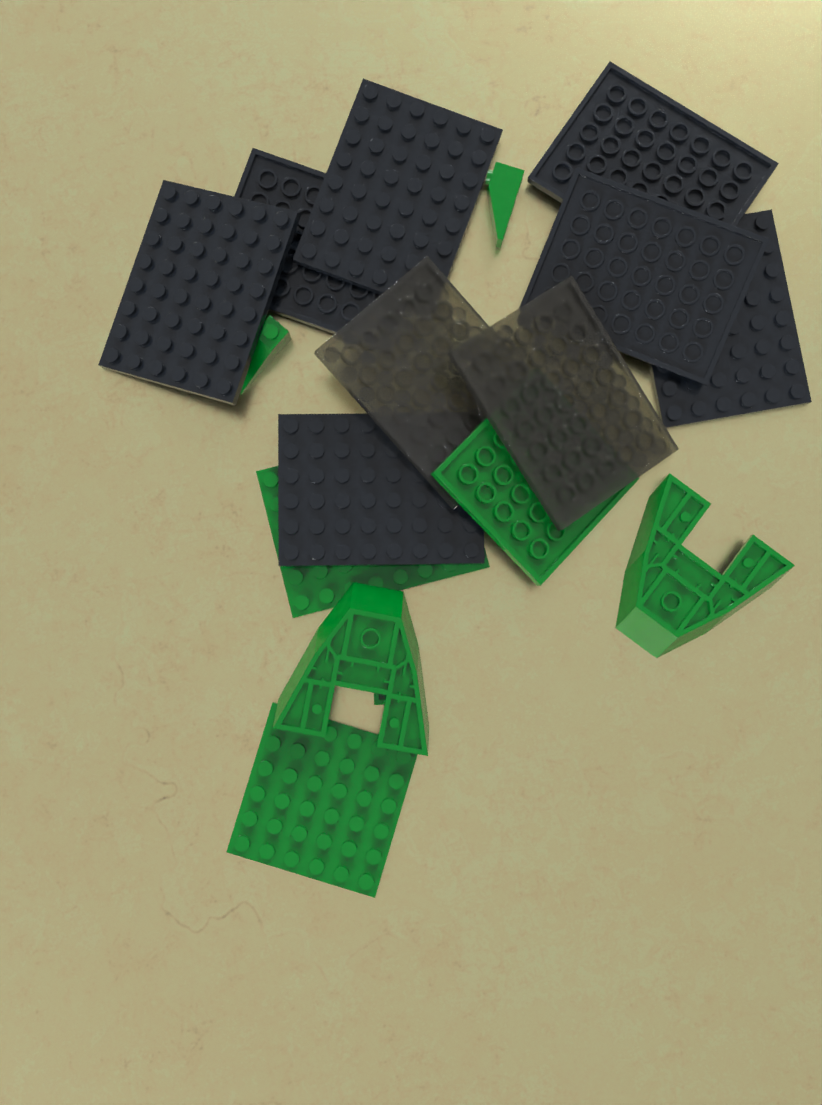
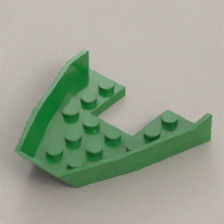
(673, 593)
(368, 648)

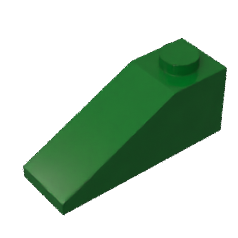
(502, 193)
(270, 343)

